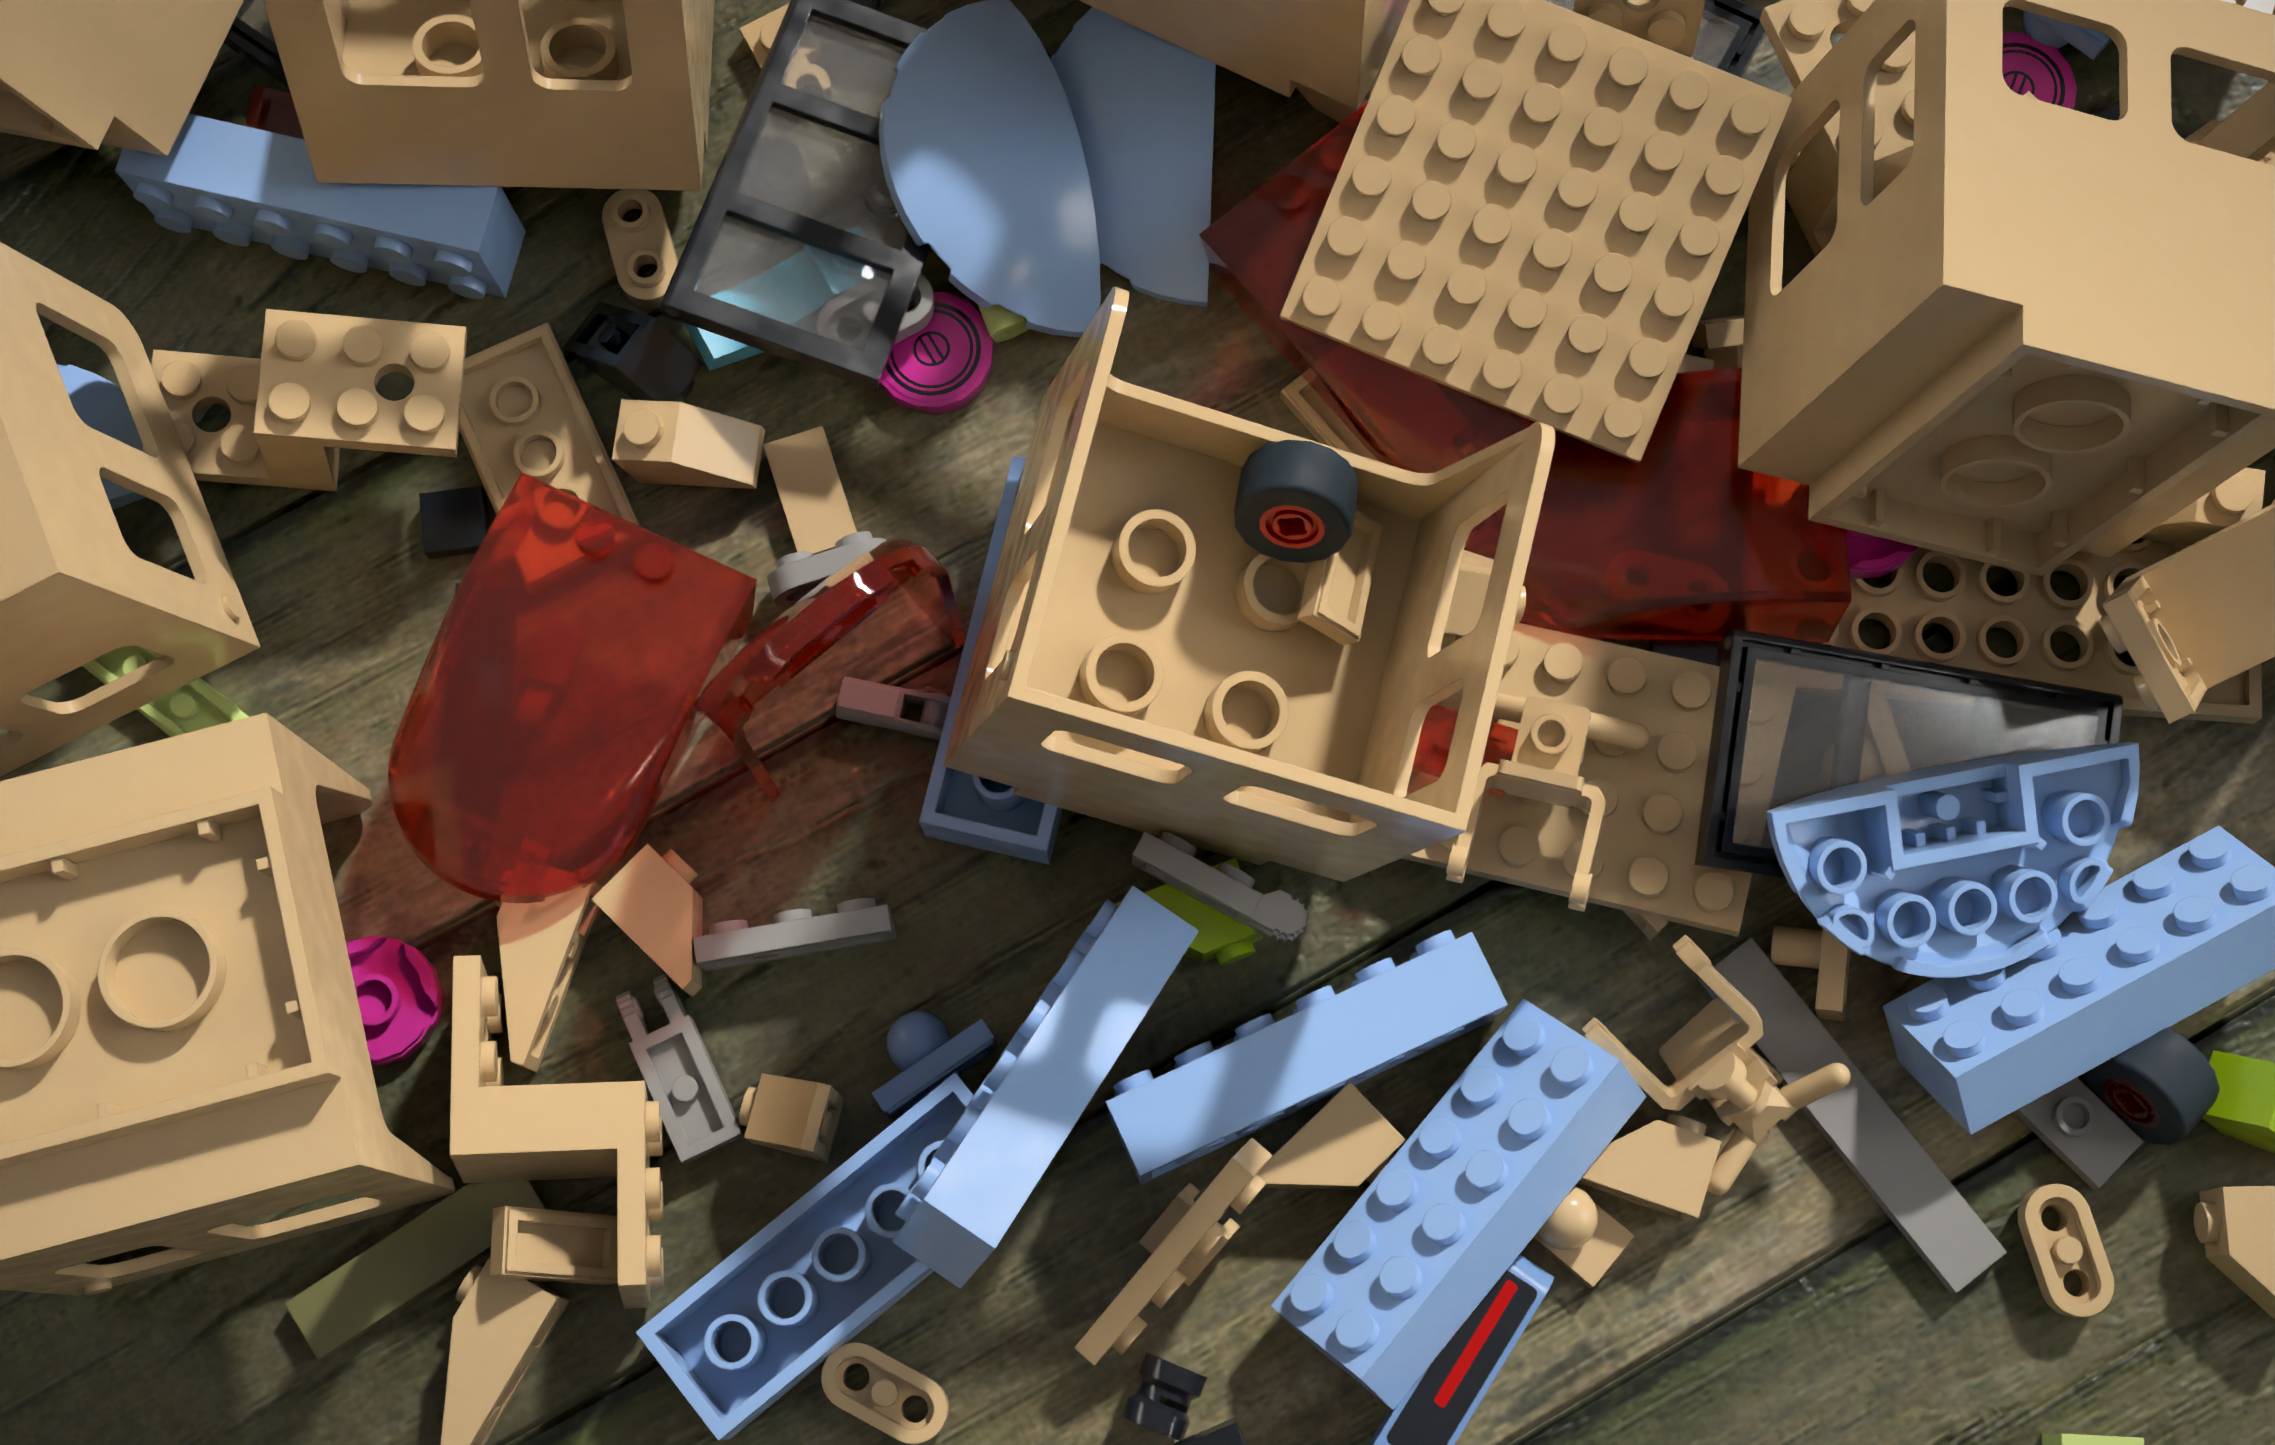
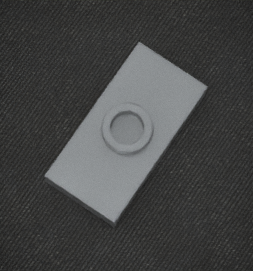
(2081, 1131)

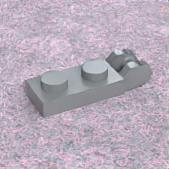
(1222, 888)
(680, 1075)

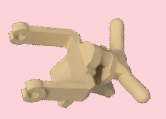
(1547, 771)
(1716, 1062)

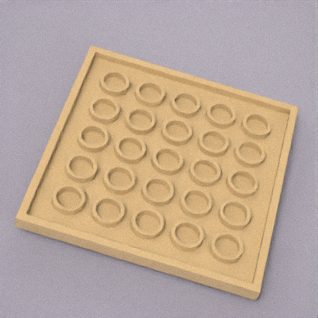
(1536, 213)

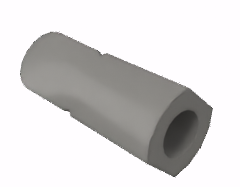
(886, 706)

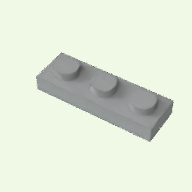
(794, 935)

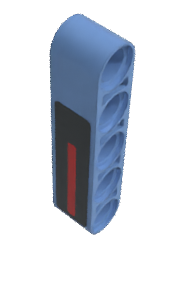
(1462, 1373)

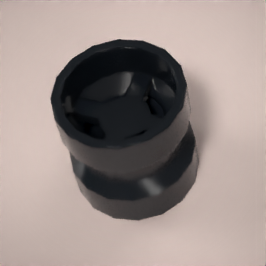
(1165, 1380)

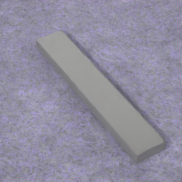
(1863, 1127)

